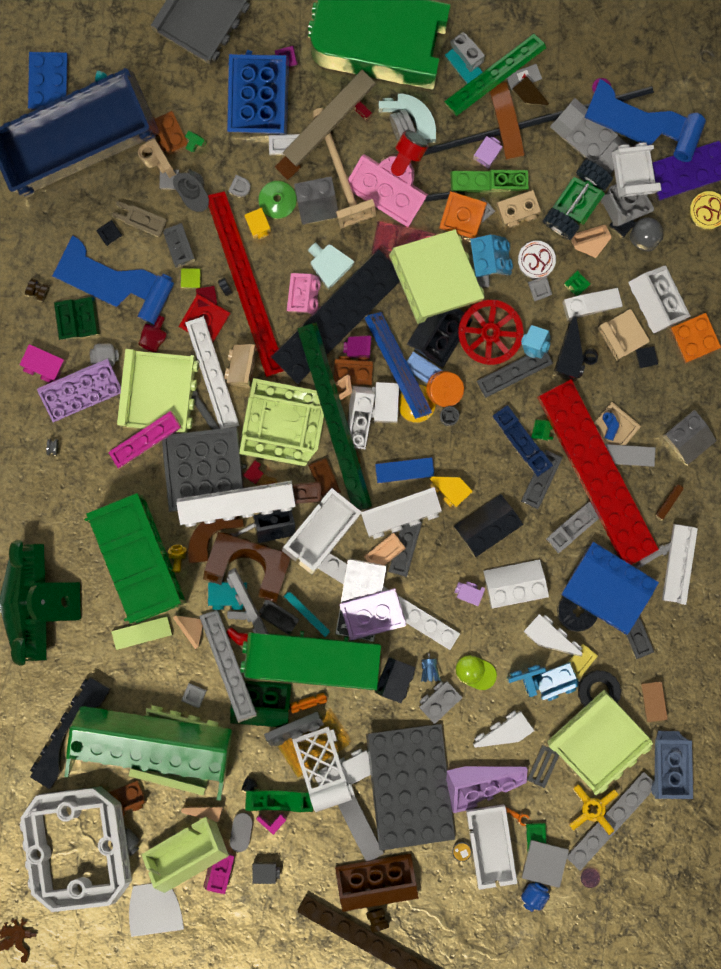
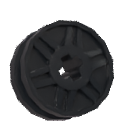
(570, 621)

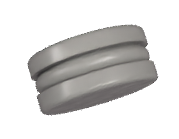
(400, 123)

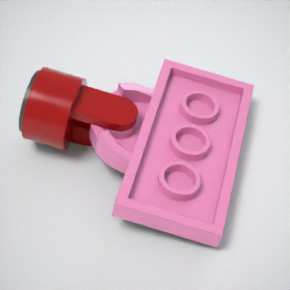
(392, 180)

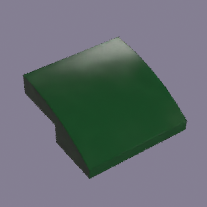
(76, 318)

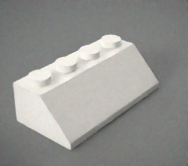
(401, 512)

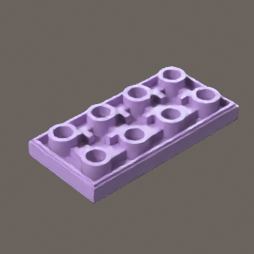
(79, 390)

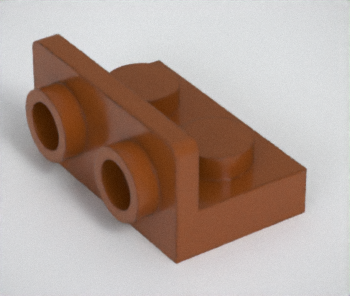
(170, 133)
(359, 371)
(129, 796)

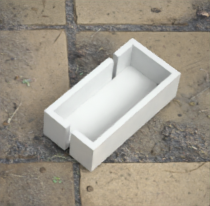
(321, 531)
(491, 846)

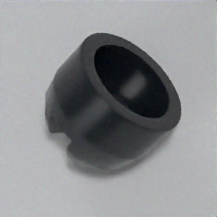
(591, 357)
(249, 784)

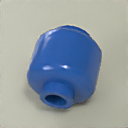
(535, 896)

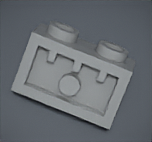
(440, 701)

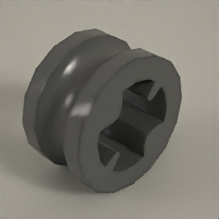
(52, 447)

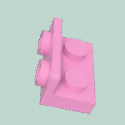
(303, 293)

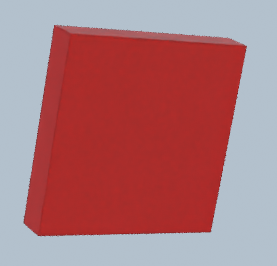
(213, 314)

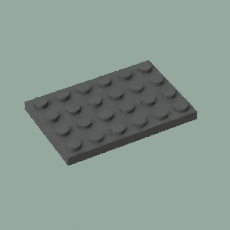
(410, 787)

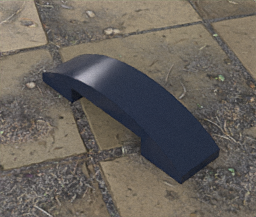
(522, 441)

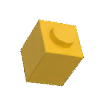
(257, 224)

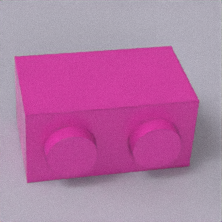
(42, 363)

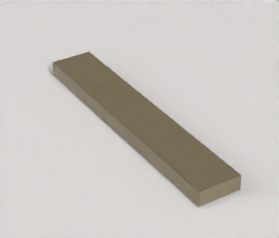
(329, 118)

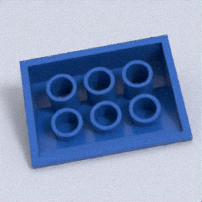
(258, 94)
(609, 588)

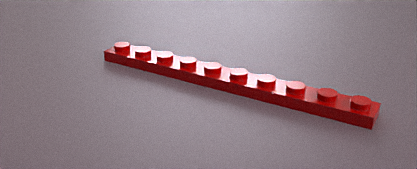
(244, 281)

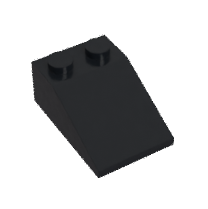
(570, 357)

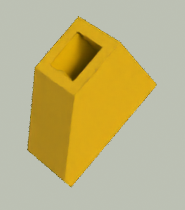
(452, 488)

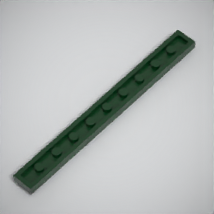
(334, 416)

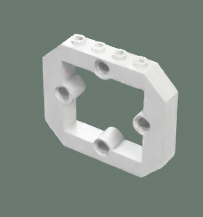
(39, 868)

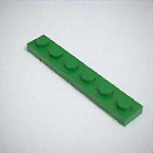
(495, 74)

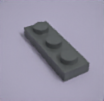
(294, 729)

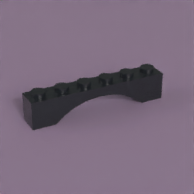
(49, 766)

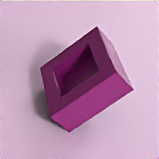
(289, 52)

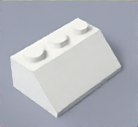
(659, 299)
(515, 584)

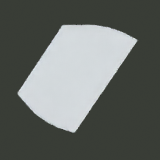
(153, 911)

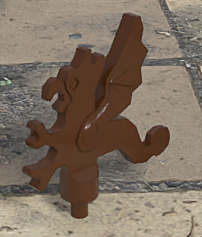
(17, 934)

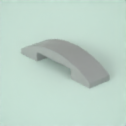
(573, 527)
(360, 829)

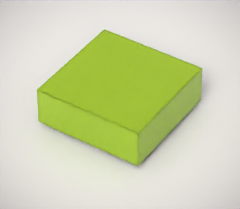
(190, 278)

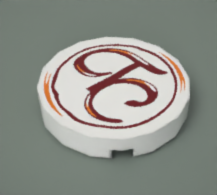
(536, 259)

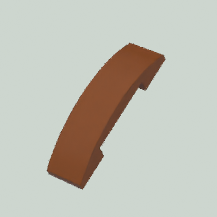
(507, 121)

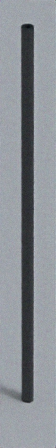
(525, 124)

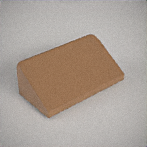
(654, 701)

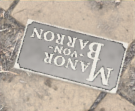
(360, 580)

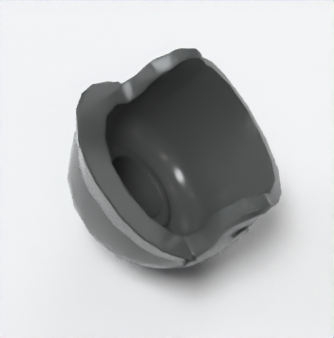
(646, 234)

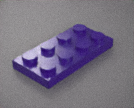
(680, 177)

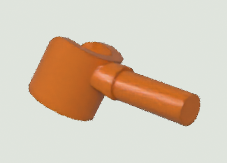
(516, 815)

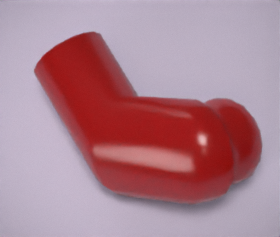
(237, 637)

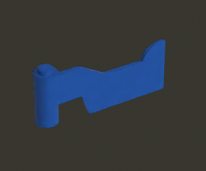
(645, 126)
(113, 285)

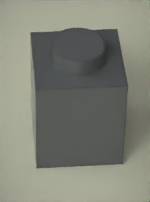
(265, 873)

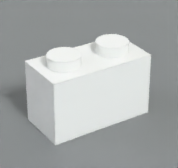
(385, 402)

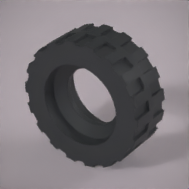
(598, 676)

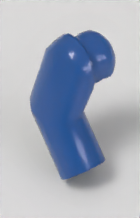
(612, 425)

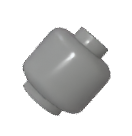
(104, 351)

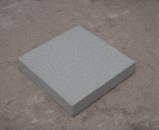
(545, 863)

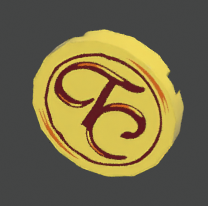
(706, 210)

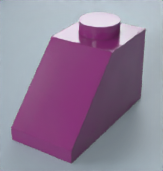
(358, 347)

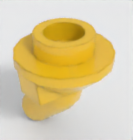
(178, 553)

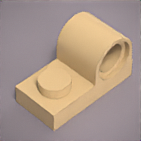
(156, 159)

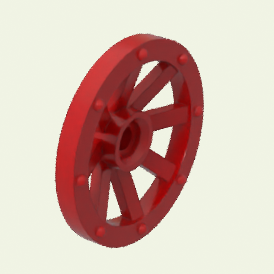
(518, 335)

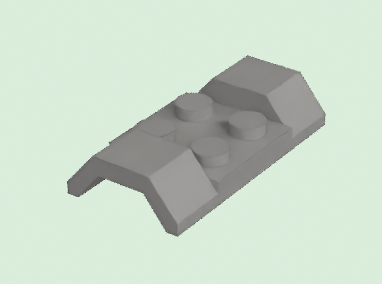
(587, 137)

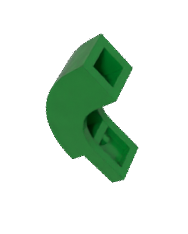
(278, 800)

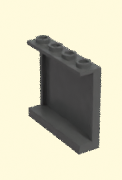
(200, 24)

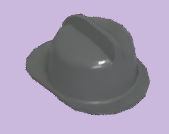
(191, 190)

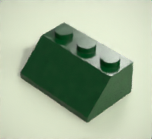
(270, 703)

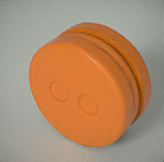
(445, 388)

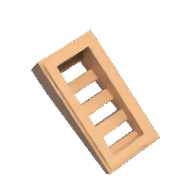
(210, 812)

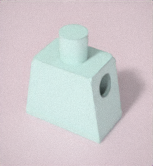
(329, 263)

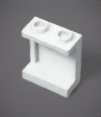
(634, 170)

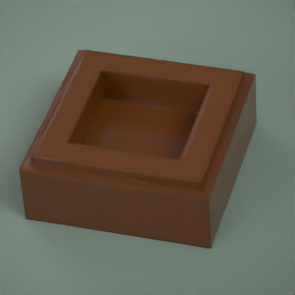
(287, 168)

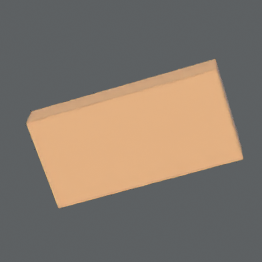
(386, 550)

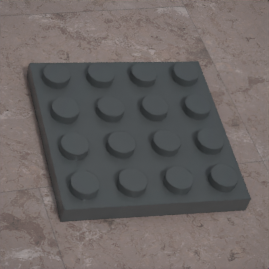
(201, 463)

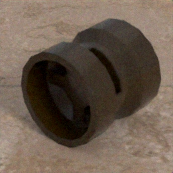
(37, 290)
(377, 920)

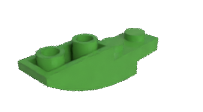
(489, 181)

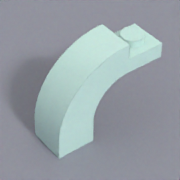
(417, 111)

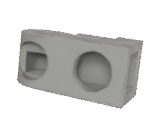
(467, 51)

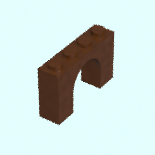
(229, 548)

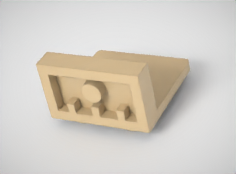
(623, 334)

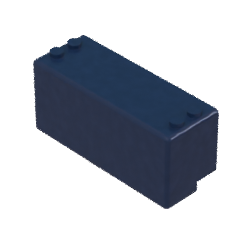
(75, 133)

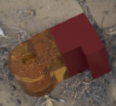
(257, 477)

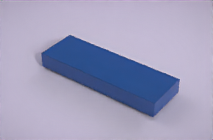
(404, 470)

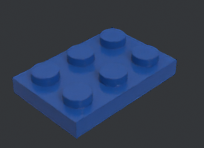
(46, 78)

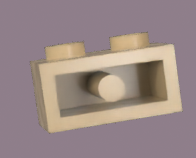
(518, 209)

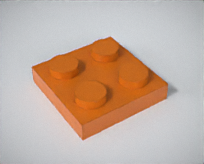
(463, 215)
(695, 338)

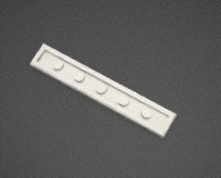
(212, 373)

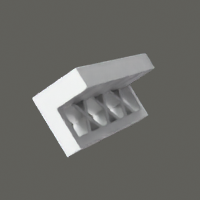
(679, 563)

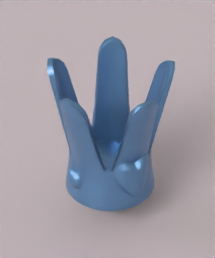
(430, 670)

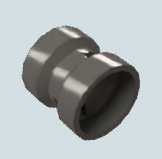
(449, 416)

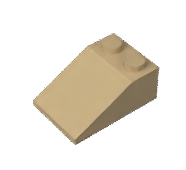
(241, 366)

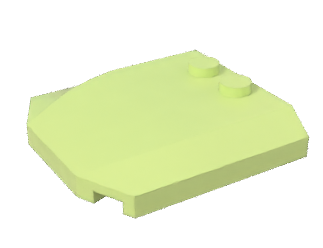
(281, 423)

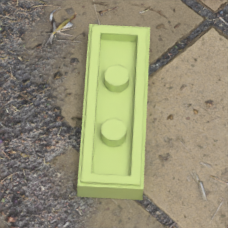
(141, 633)

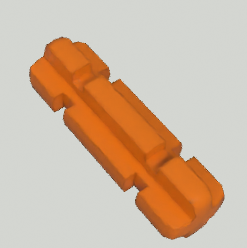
(308, 702)

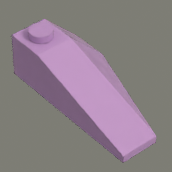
(473, 784)

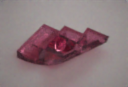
(390, 236)

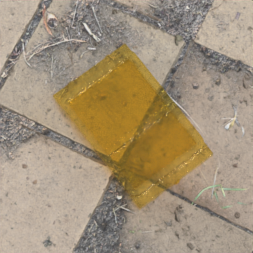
(289, 752)

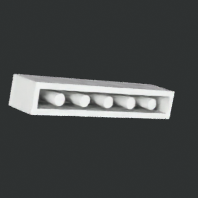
(236, 503)

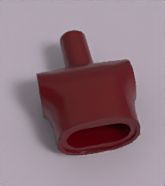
(152, 336)

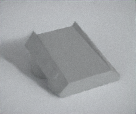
(625, 208)

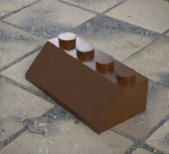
(376, 882)

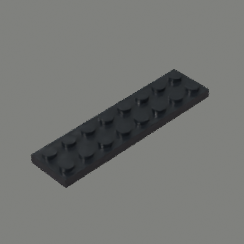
(340, 312)

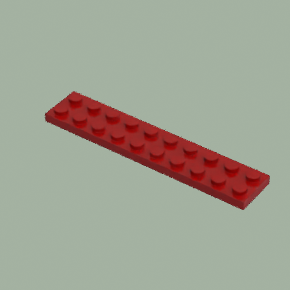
(597, 473)

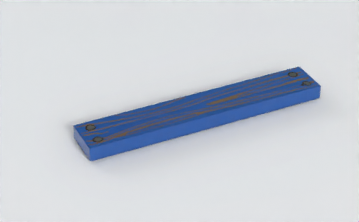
(398, 365)

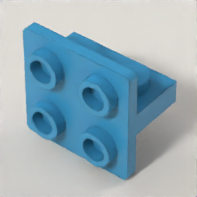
(530, 684)

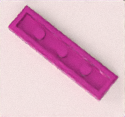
(145, 439)

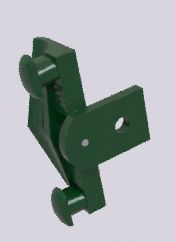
(31, 602)

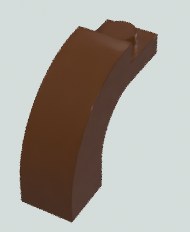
(201, 537)

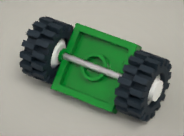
(578, 200)

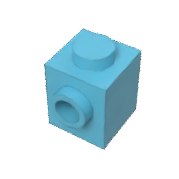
(536, 342)

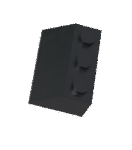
(438, 336)
(488, 525)

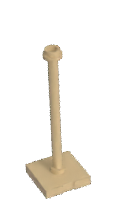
(356, 212)

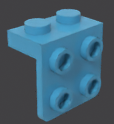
(491, 255)

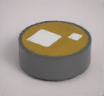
(461, 851)

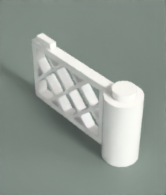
(326, 794)

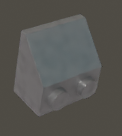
(316, 200)
(690, 437)

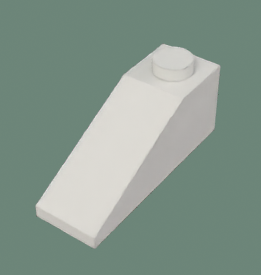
(592, 303)

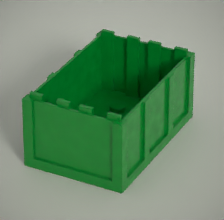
(136, 558)

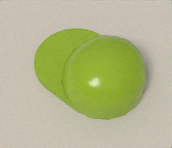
(476, 672)

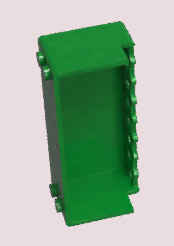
(149, 744)

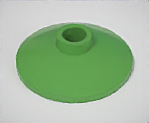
(277, 209)

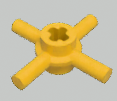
(591, 816)

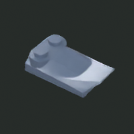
(673, 766)

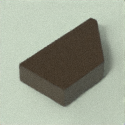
(529, 93)

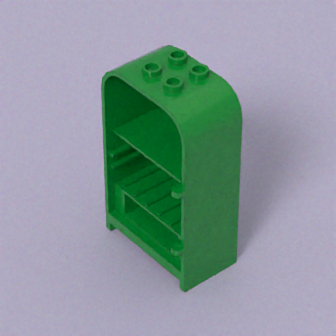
(380, 37)
(311, 660)

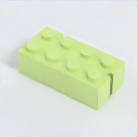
(185, 855)

